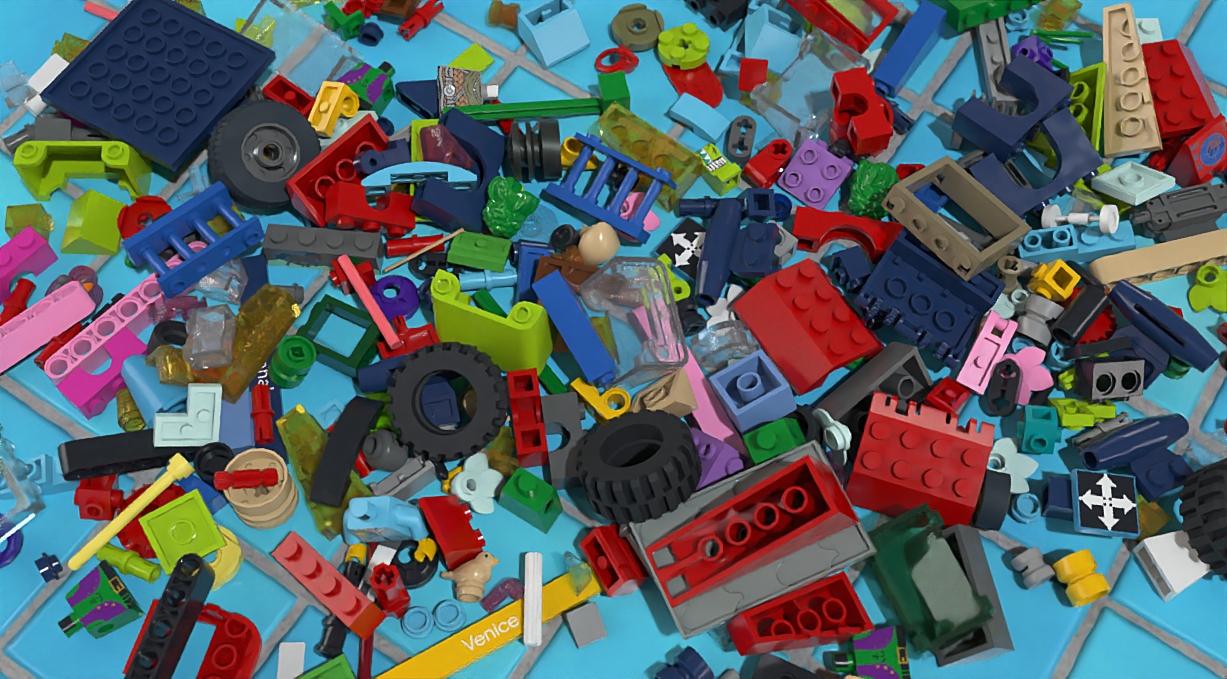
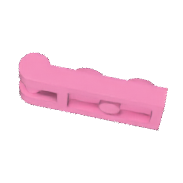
(985, 353)

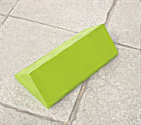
(1086, 103)

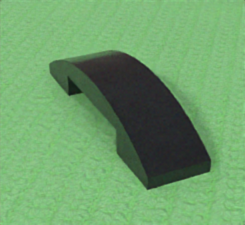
(343, 449)

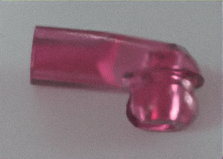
(496, 596)

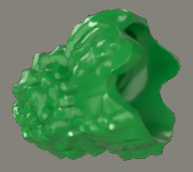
(869, 188)
(507, 206)

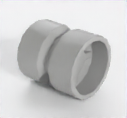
(1038, 319)

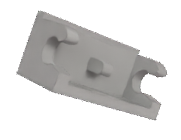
(407, 480)

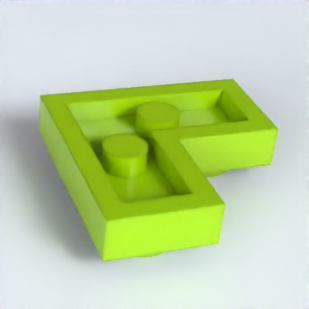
(1076, 412)

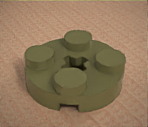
(637, 40)

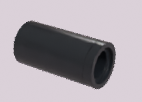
(1079, 315)

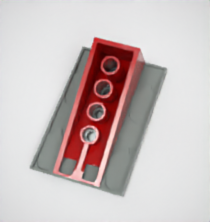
(752, 539)

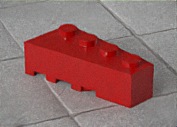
(805, 618)

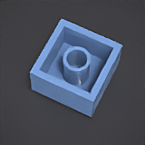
(753, 392)

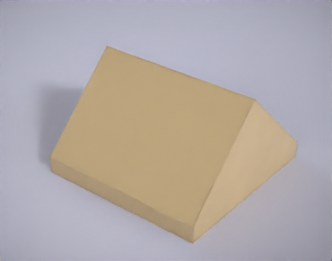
(668, 394)

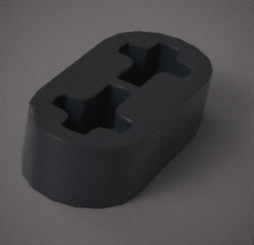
(435, 262)
(998, 386)

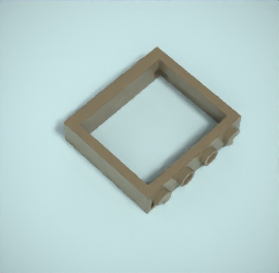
(970, 196)

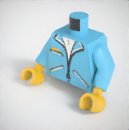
(384, 520)

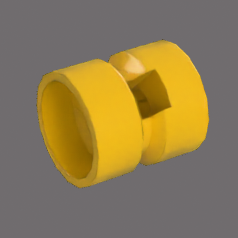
(1079, 574)

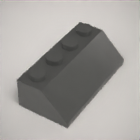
(894, 371)
(993, 637)

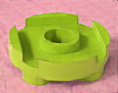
(671, 50)

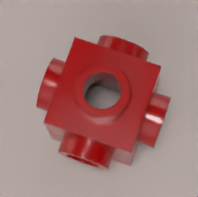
(98, 498)

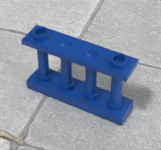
(611, 214)
(181, 222)

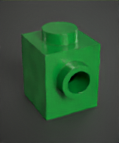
(613, 88)

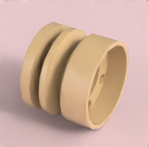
(263, 506)

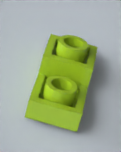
(473, 58)

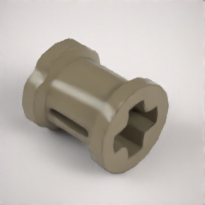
(1007, 272)

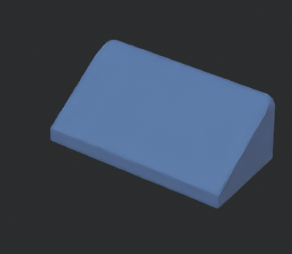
(236, 424)

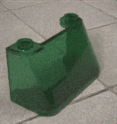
(926, 582)

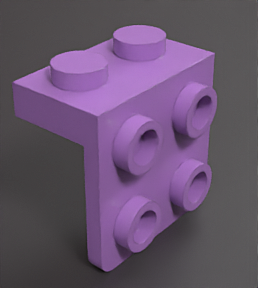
(815, 174)
(717, 459)

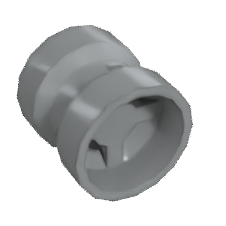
(1033, 568)

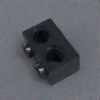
(1108, 378)

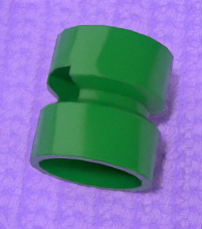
(291, 361)

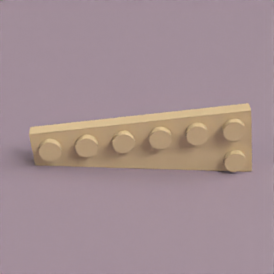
(1128, 101)

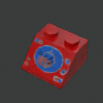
(1201, 155)

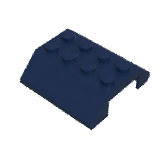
(928, 298)

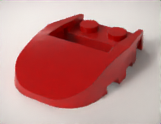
(233, 647)

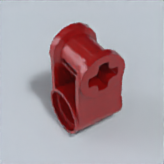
(768, 164)

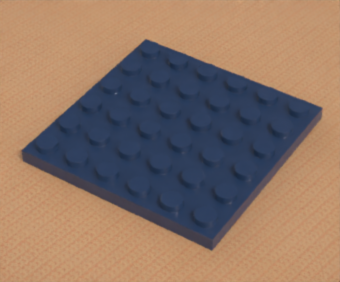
(158, 79)

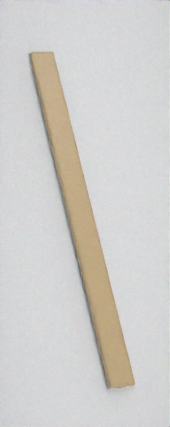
(423, 250)

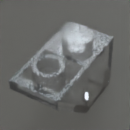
(225, 283)

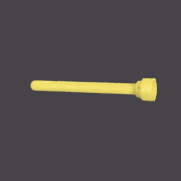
(177, 469)

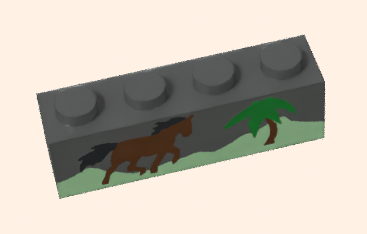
(318, 246)

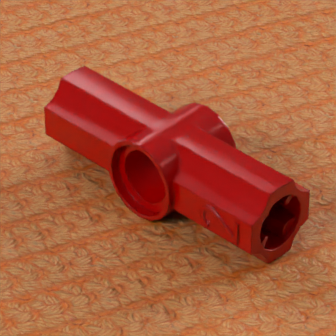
(390, 590)

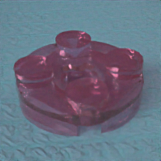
(175, 308)

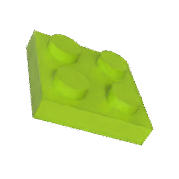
(182, 529)

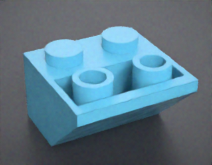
(552, 31)
(773, 37)

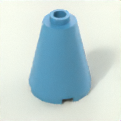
(148, 391)

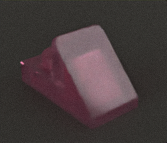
(442, 147)

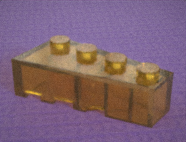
(649, 146)
(259, 329)
(305, 446)

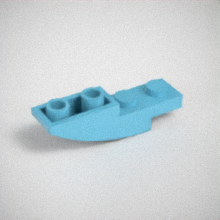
(1075, 244)
(46, 473)

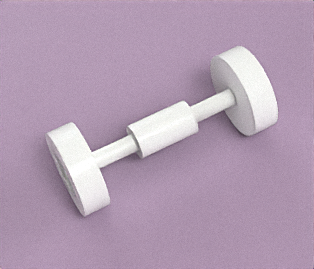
(1108, 218)

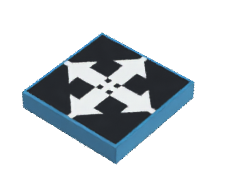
(683, 248)
(1104, 504)

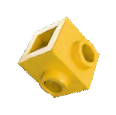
(1053, 280)

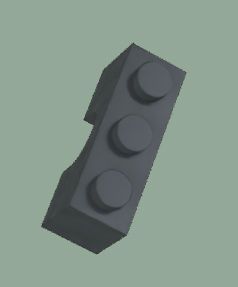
(563, 416)

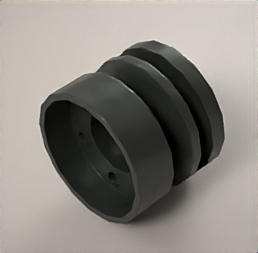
(536, 150)

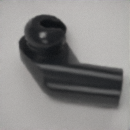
(844, 148)

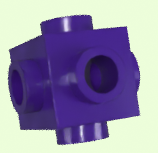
(1035, 50)

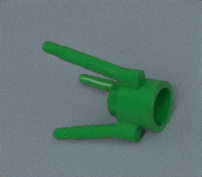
(1062, 37)

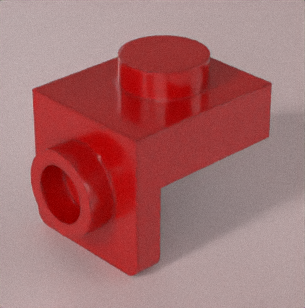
(340, 279)

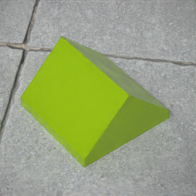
(93, 226)

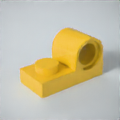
(332, 101)
(597, 405)

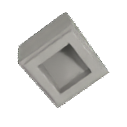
(586, 625)

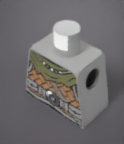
(463, 88)

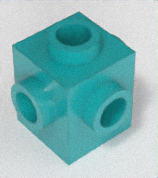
(1039, 429)

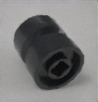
(212, 459)

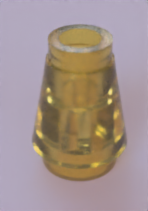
(127, 412)

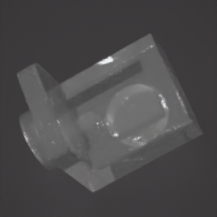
(198, 182)
(1207, 448)

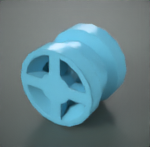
(1053, 358)

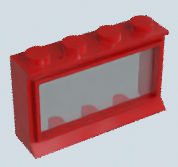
(849, 21)

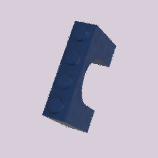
(1006, 134)
(1074, 158)
(457, 208)

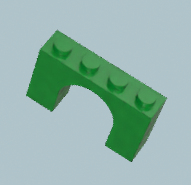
(970, 13)

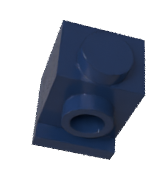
(850, 268)

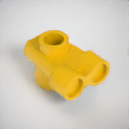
(570, 151)

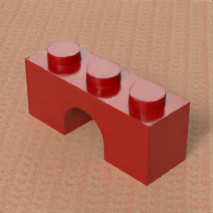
(856, 91)
(349, 208)
(528, 418)

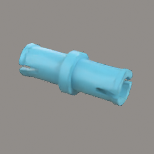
(487, 279)

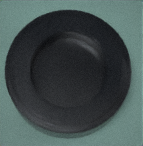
(564, 237)

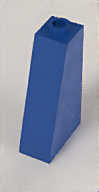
(910, 48)
(576, 328)

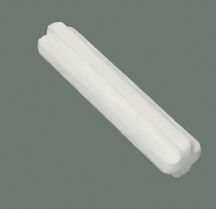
(533, 599)

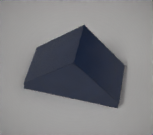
(419, 97)

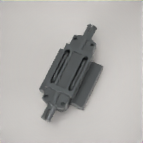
(1182, 212)

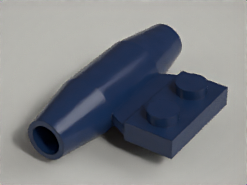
(732, 249)
(1157, 333)
(437, 397)
(1145, 452)

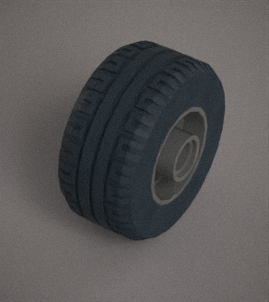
(239, 145)

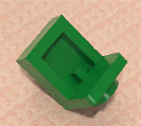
(343, 25)

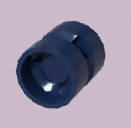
(687, 665)

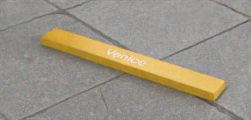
(491, 633)

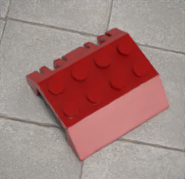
(1177, 89)
(805, 325)
(919, 461)

